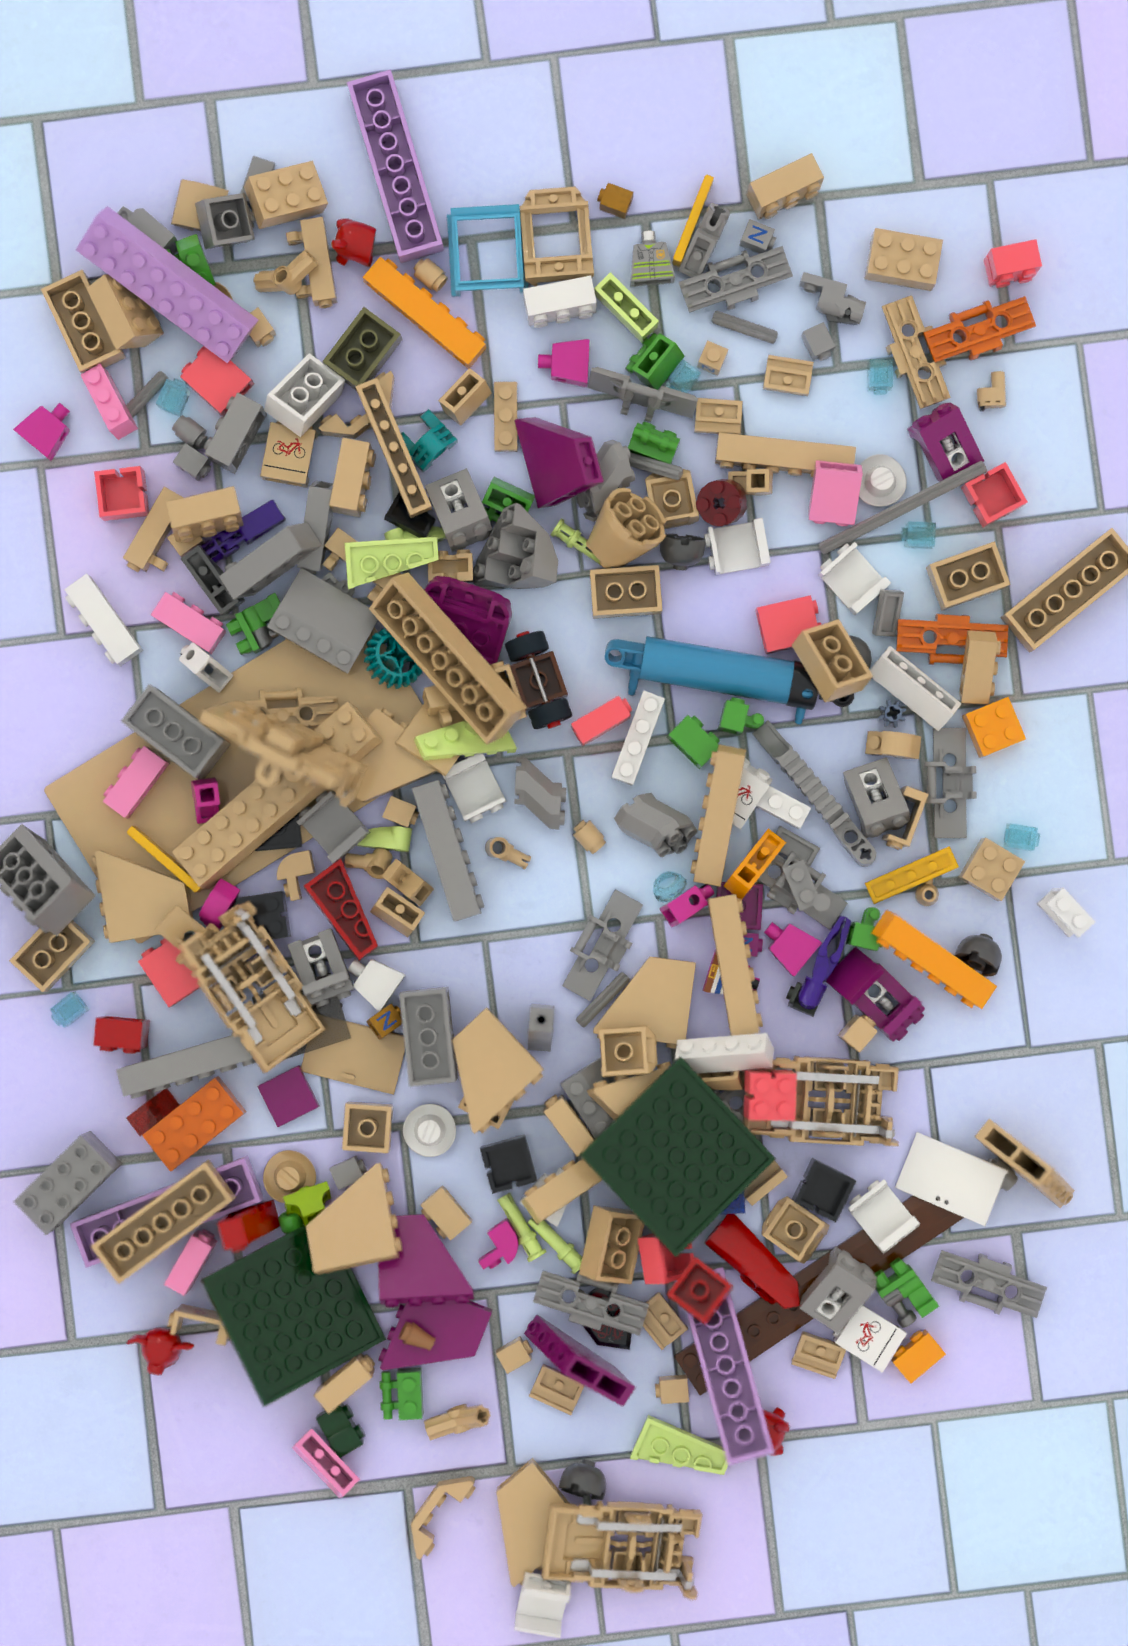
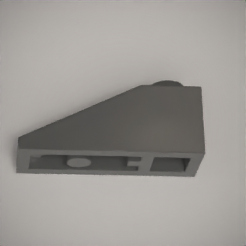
(207, 576)

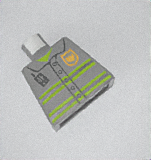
(651, 262)

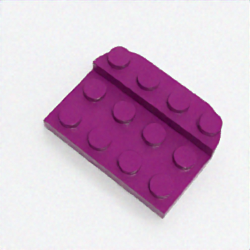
(475, 611)

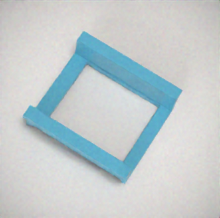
(483, 213)

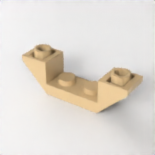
(336, 427)
(458, 1489)

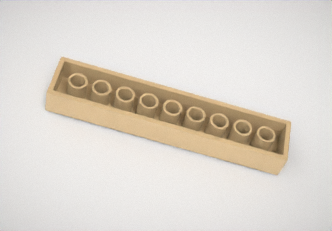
(263, 810)

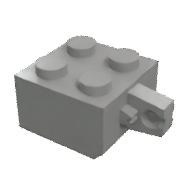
(225, 220)
(151, 227)

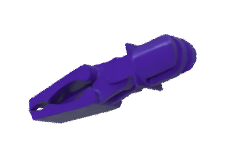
(255, 526)
(814, 989)

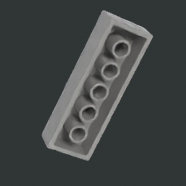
(447, 851)
(182, 1066)

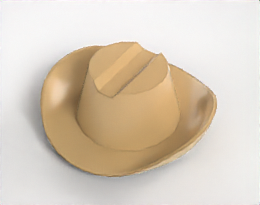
(287, 1174)

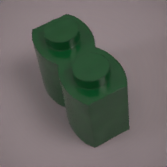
(341, 1430)

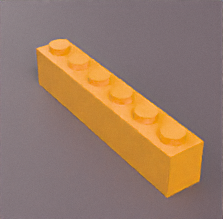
(424, 312)
(933, 959)

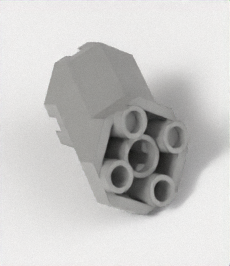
(616, 474)
(539, 794)
(655, 825)

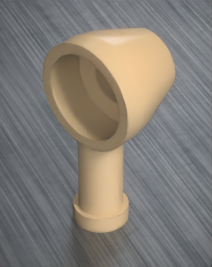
(920, 893)

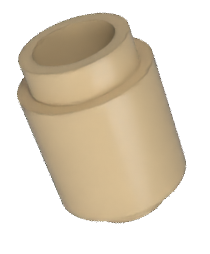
(430, 274)
(589, 836)

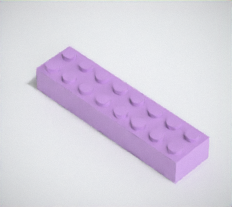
(395, 166)
(166, 284)
(90, 1229)
(731, 1384)

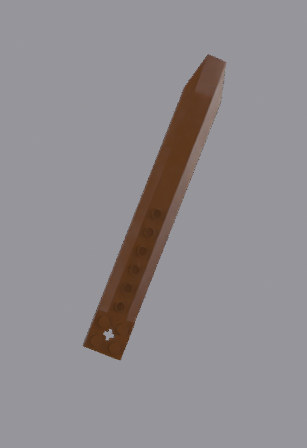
(768, 1323)

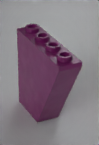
(557, 460)
(423, 1270)
(454, 1326)
(579, 1361)

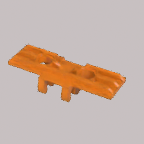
(982, 335)
(947, 631)

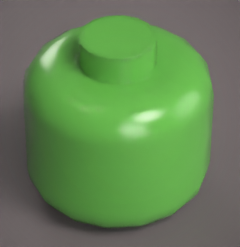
(289, 1222)

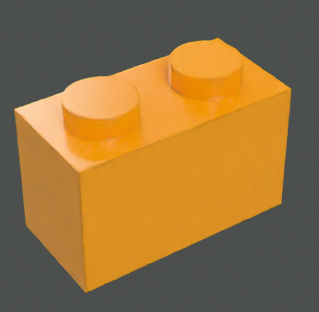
(917, 1355)

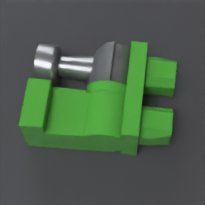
(254, 625)
(901, 1285)

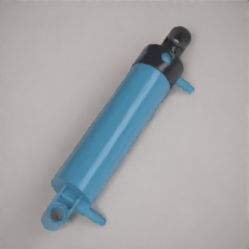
(718, 672)

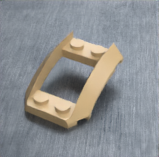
(559, 267)

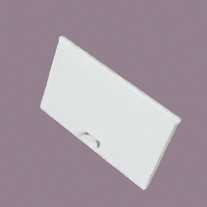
(953, 1177)

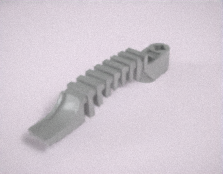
(817, 794)

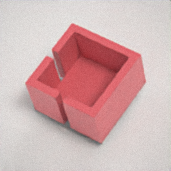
(1012, 263)
(995, 495)
(121, 496)
(772, 1096)
(659, 1263)

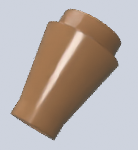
(414, 1335)

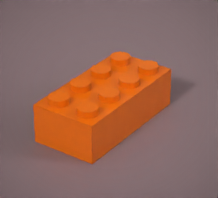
(194, 1123)

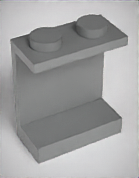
(333, 826)

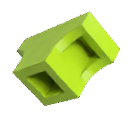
(308, 1201)

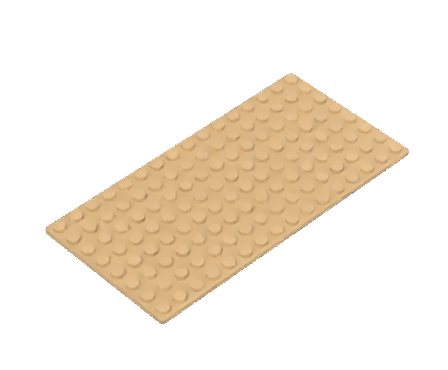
(169, 808)

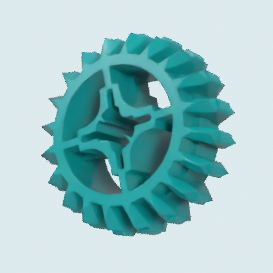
(378, 662)

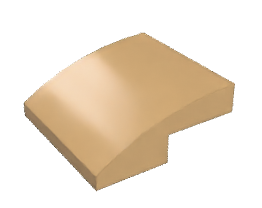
(189, 194)

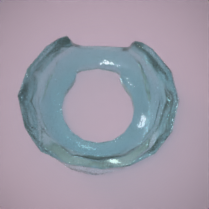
(672, 891)

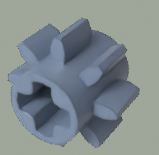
(894, 707)

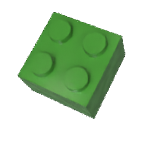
(694, 741)

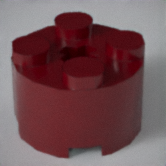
(709, 506)

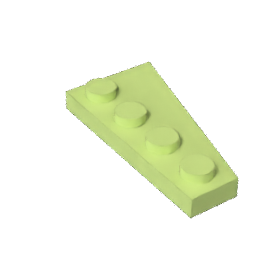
(381, 558)
(459, 740)
(675, 1446)

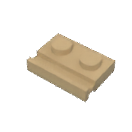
(788, 375)
(718, 416)
(662, 1321)
(818, 1355)
(556, 1389)

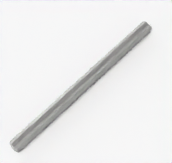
(902, 507)

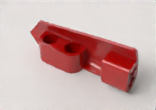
(754, 1262)

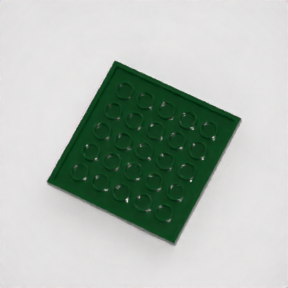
(677, 1156)
(288, 1318)

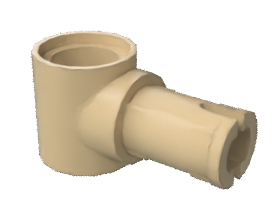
(507, 853)
(374, 864)

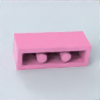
(109, 401)
(189, 621)
(135, 781)
(325, 1463)

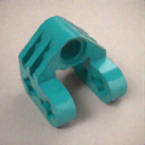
(431, 444)

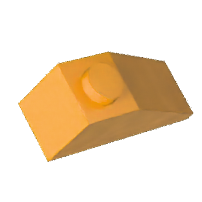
(754, 864)

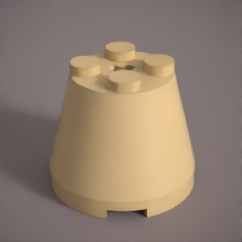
(625, 529)

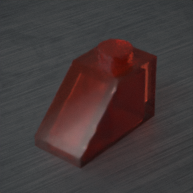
(152, 1111)

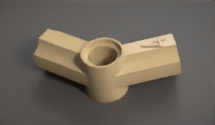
(286, 278)
(457, 1420)

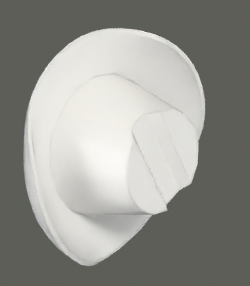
(882, 480)
(429, 1130)

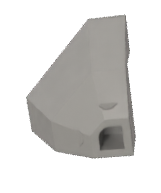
(517, 553)

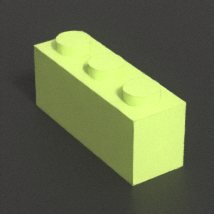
(626, 307)

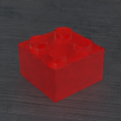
(121, 1033)
(700, 1291)

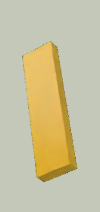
(692, 220)
(164, 858)
(911, 875)

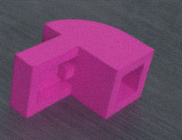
(205, 798)
(218, 902)
(506, 1245)

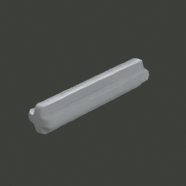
(744, 327)
(146, 393)
(655, 466)
(603, 999)

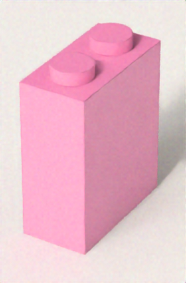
(835, 493)
(191, 1261)

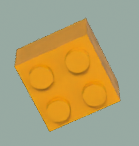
(993, 727)

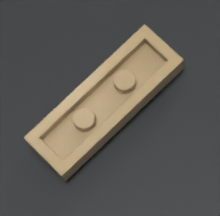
(504, 415)

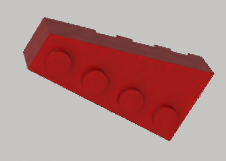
(339, 904)
(247, 1225)

